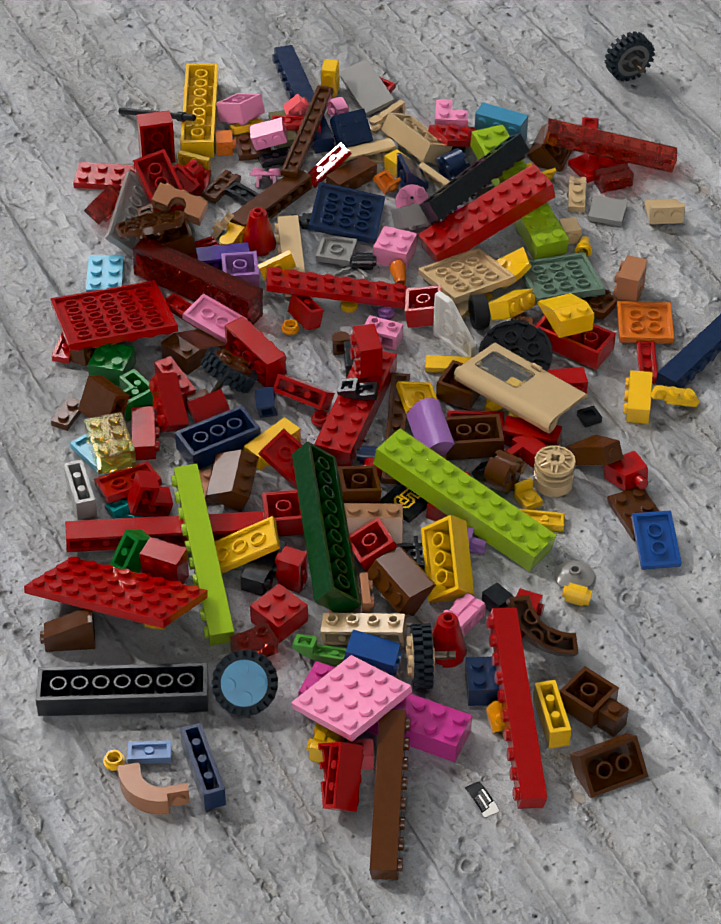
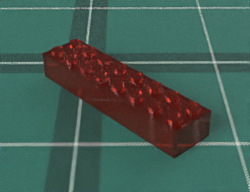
(193, 278)

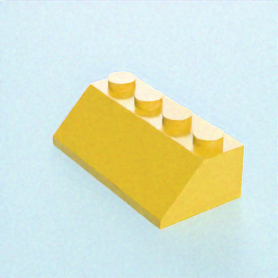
(447, 559)

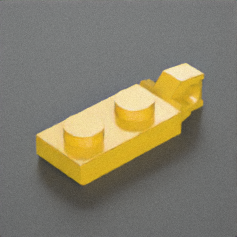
(675, 395)

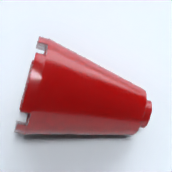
(259, 232)
(449, 637)

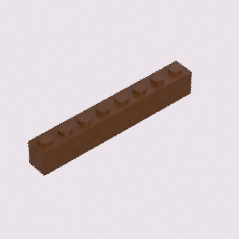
(388, 796)

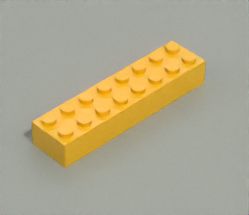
(201, 100)

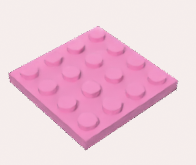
(351, 697)

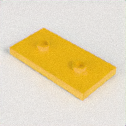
(247, 544)

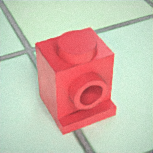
(296, 106)

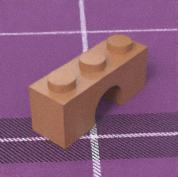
(168, 196)

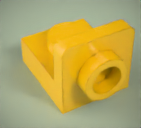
(526, 495)

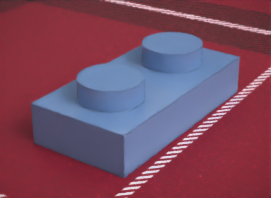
(149, 752)

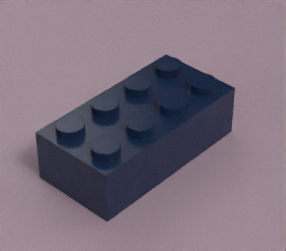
(216, 435)

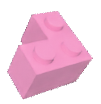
(447, 116)

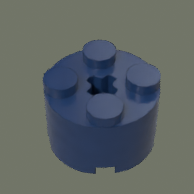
(452, 164)

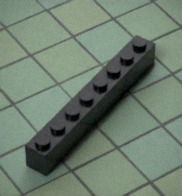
(474, 178)

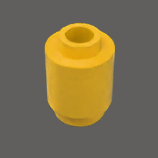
(577, 594)

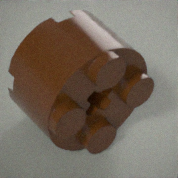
(504, 471)

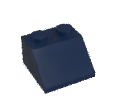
(409, 172)

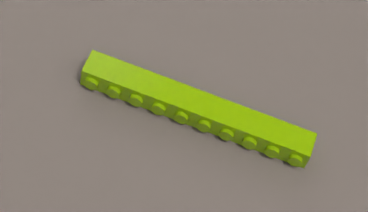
(203, 553)

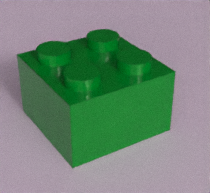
(112, 361)

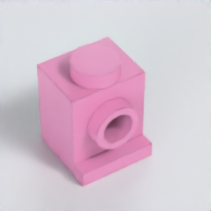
(337, 106)

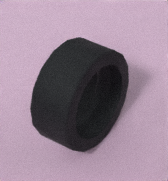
(479, 311)

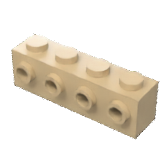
(338, 627)

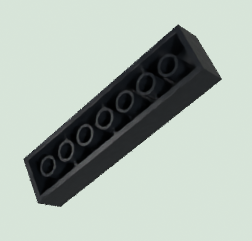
(122, 689)

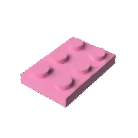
(210, 316)

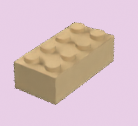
(414, 137)

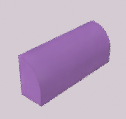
(430, 425)

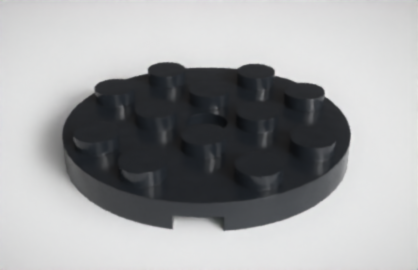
(521, 337)

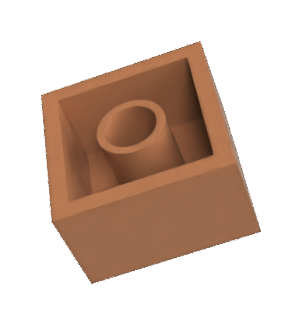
(630, 279)

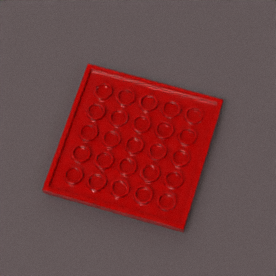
(113, 315)

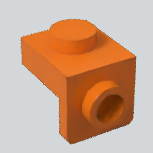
(386, 182)

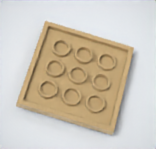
(467, 275)

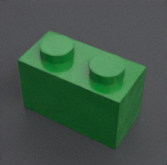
(128, 551)

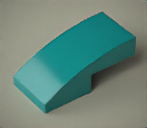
(119, 510)

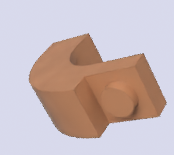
(149, 797)

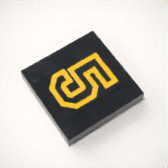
(412, 503)

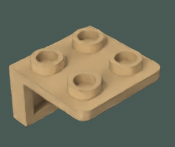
(664, 211)

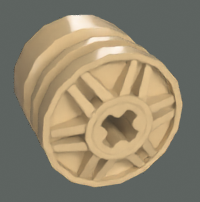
(554, 471)

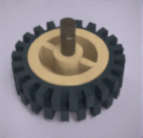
(422, 656)

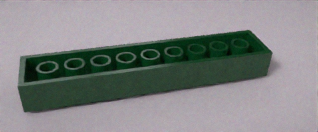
(325, 529)

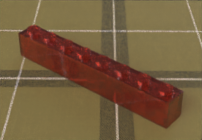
(610, 145)

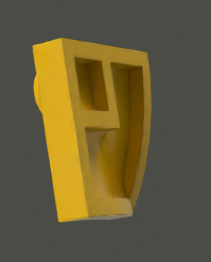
(516, 263)

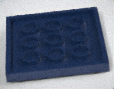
(347, 213)

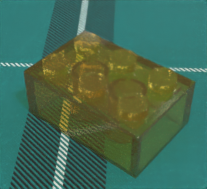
(110, 443)

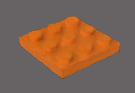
(645, 322)

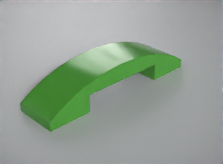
(308, 647)

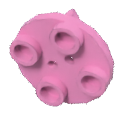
(259, 173)
(404, 195)

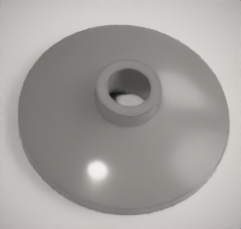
(574, 572)

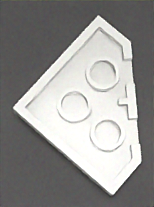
(450, 326)

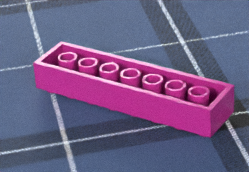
(433, 725)

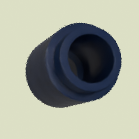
(365, 452)

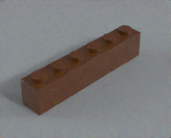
(275, 197)

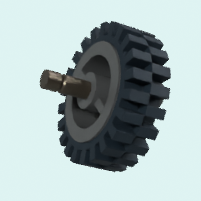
(629, 56)

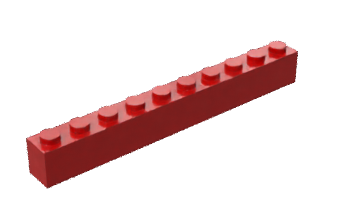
(107, 533)
(516, 709)

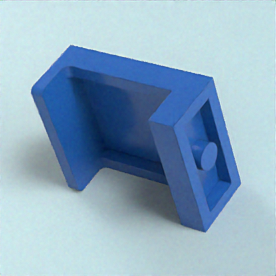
(375, 651)

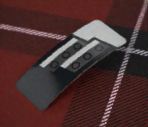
(482, 799)

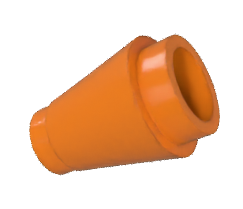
(398, 271)

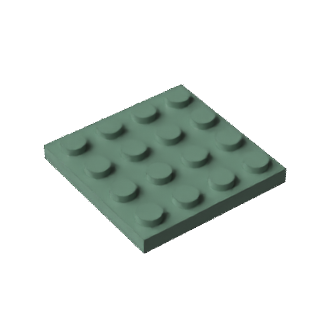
(562, 276)

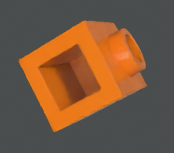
(225, 143)

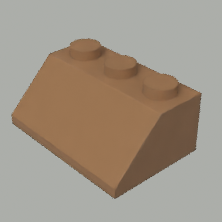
(362, 513)

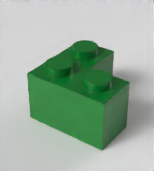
(138, 388)

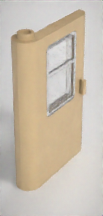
(519, 386)

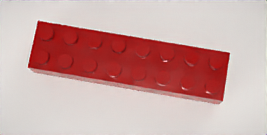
(488, 214)
(352, 418)

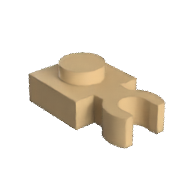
(220, 225)

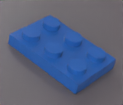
(656, 540)

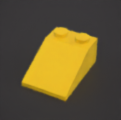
(567, 314)

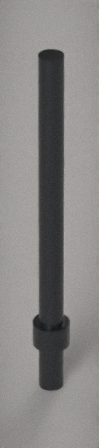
(179, 116)

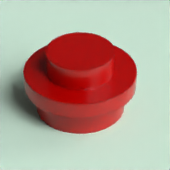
(319, 418)

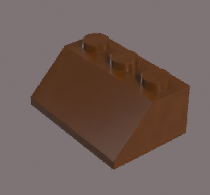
(546, 155)
(232, 478)
(401, 581)
(609, 764)

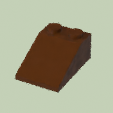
(177, 238)
(189, 348)

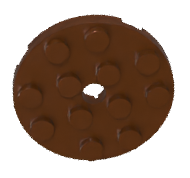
(150, 223)

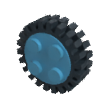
(244, 682)

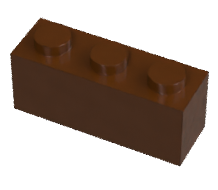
(354, 173)

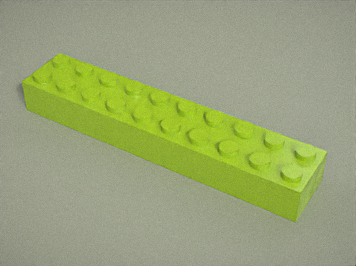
(540, 227)
(466, 498)

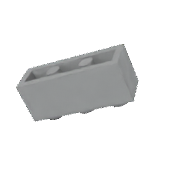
(80, 489)

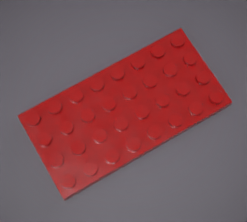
(116, 592)

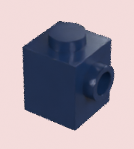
(266, 402)

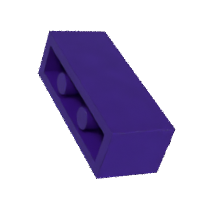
(212, 254)

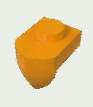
(493, 712)

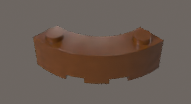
(538, 633)

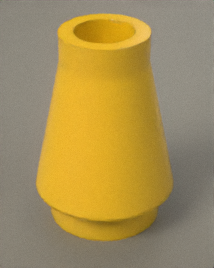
(584, 246)

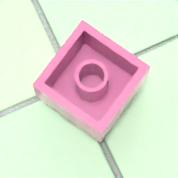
(240, 108)
(395, 245)

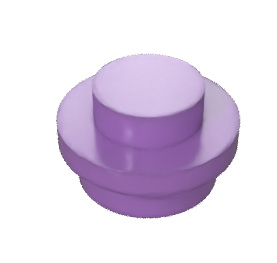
(385, 312)

